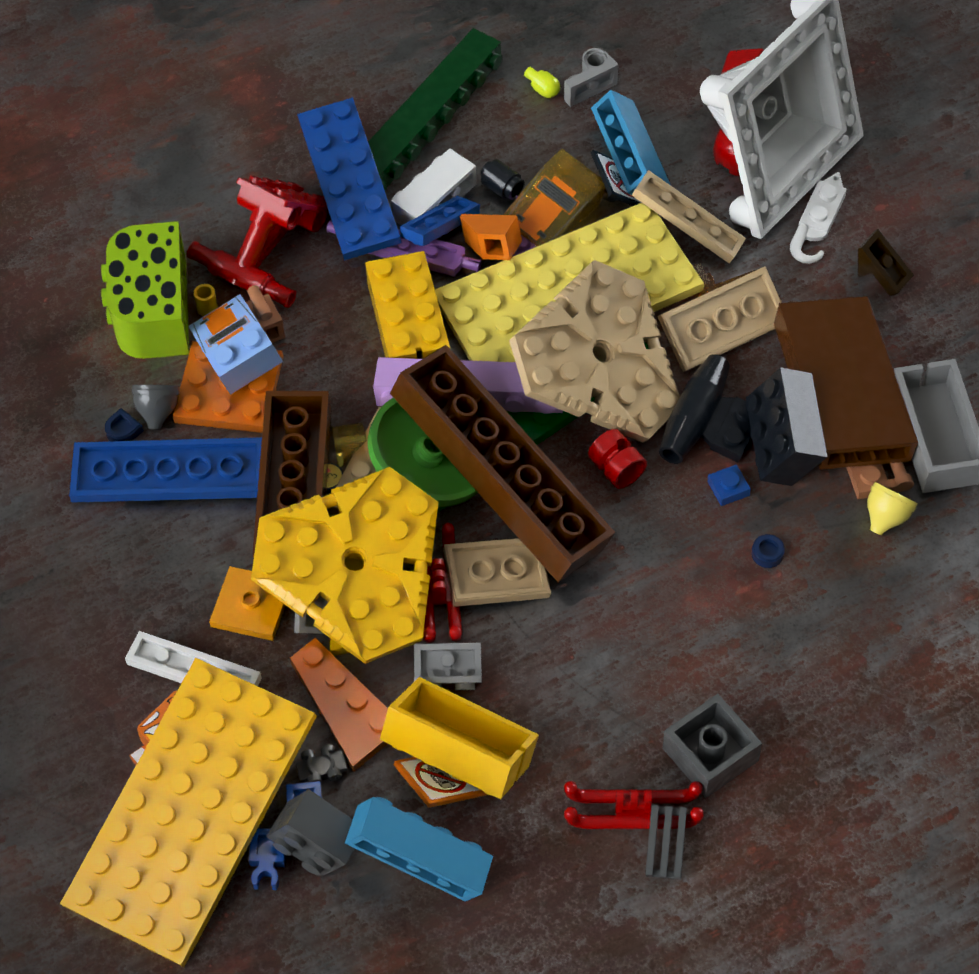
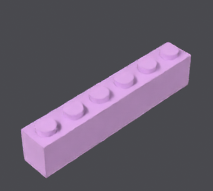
(498, 378)

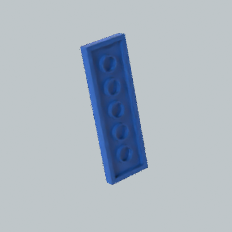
(349, 179)
(165, 470)

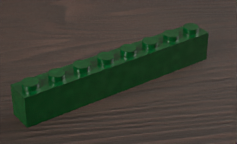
(434, 104)

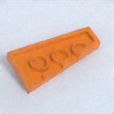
(343, 702)

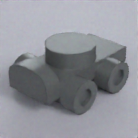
(323, 767)

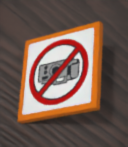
(433, 784)

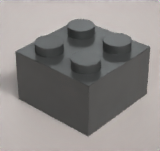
(712, 745)
(312, 833)

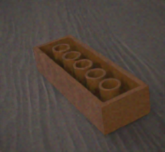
(293, 450)

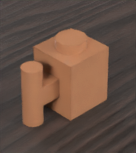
(266, 314)

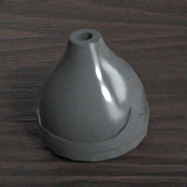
(155, 402)

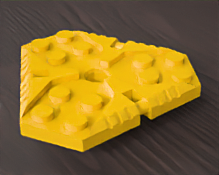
(381, 525)

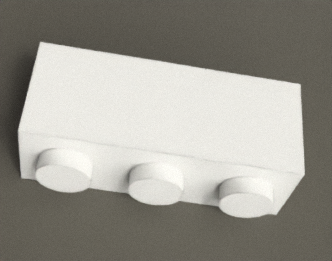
(444, 179)

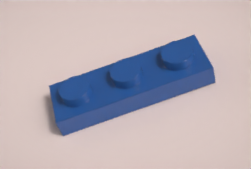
(438, 221)

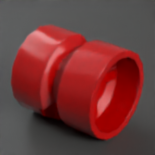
(617, 458)

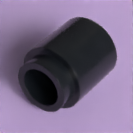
(502, 179)

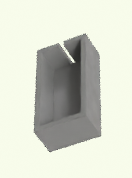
(943, 425)

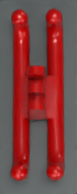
(440, 593)
(631, 807)

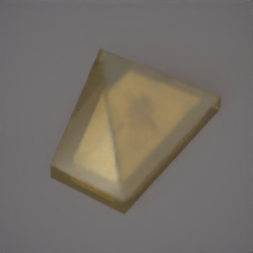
(347, 440)

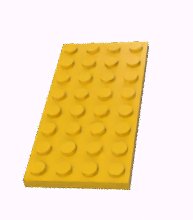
(189, 811)

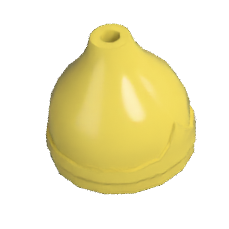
(888, 508)

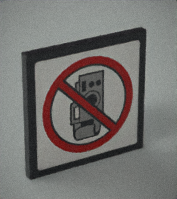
(612, 179)

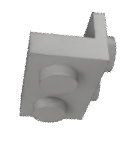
(449, 664)

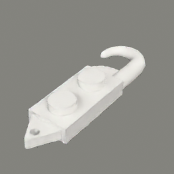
(818, 216)

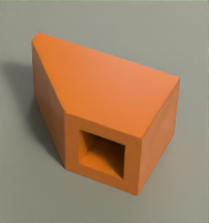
(492, 235)

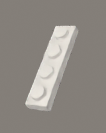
(174, 660)

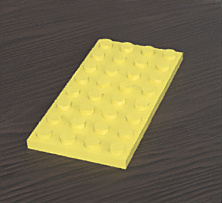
(504, 297)

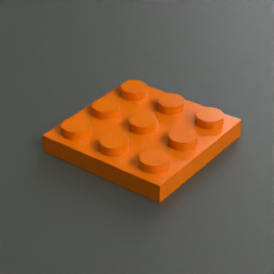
(208, 403)

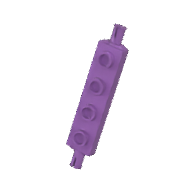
(440, 255)

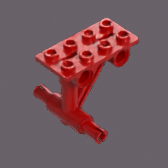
(275, 210)

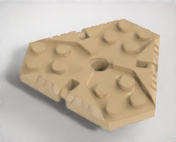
(596, 348)

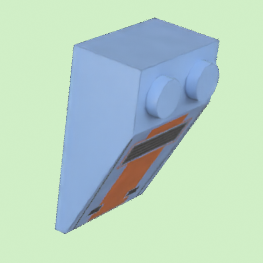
(235, 344)

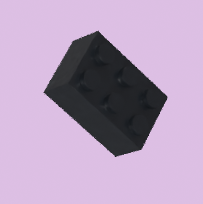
(786, 427)

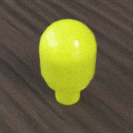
(543, 82)

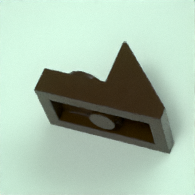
(881, 260)

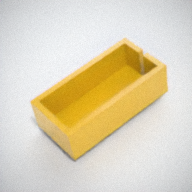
(405, 306)
(459, 737)

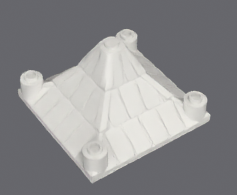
(787, 114)

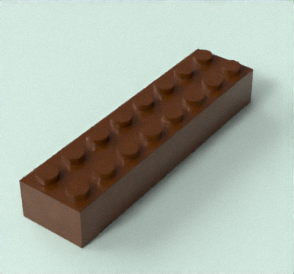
(502, 463)

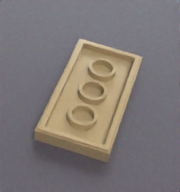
(722, 318)

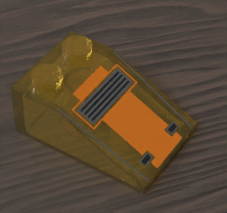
(557, 199)

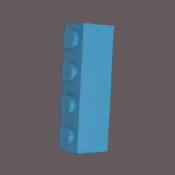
(627, 139)
(419, 848)

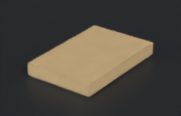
(494, 572)

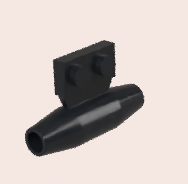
(706, 414)

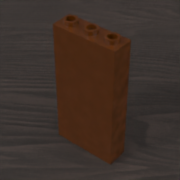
(852, 379)

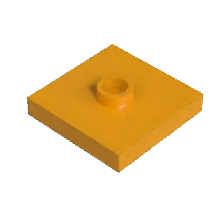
(246, 607)

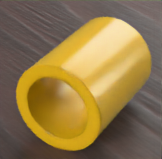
(205, 299)

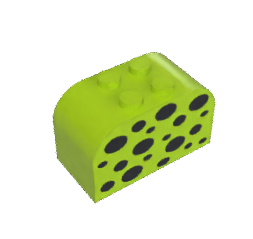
(147, 290)

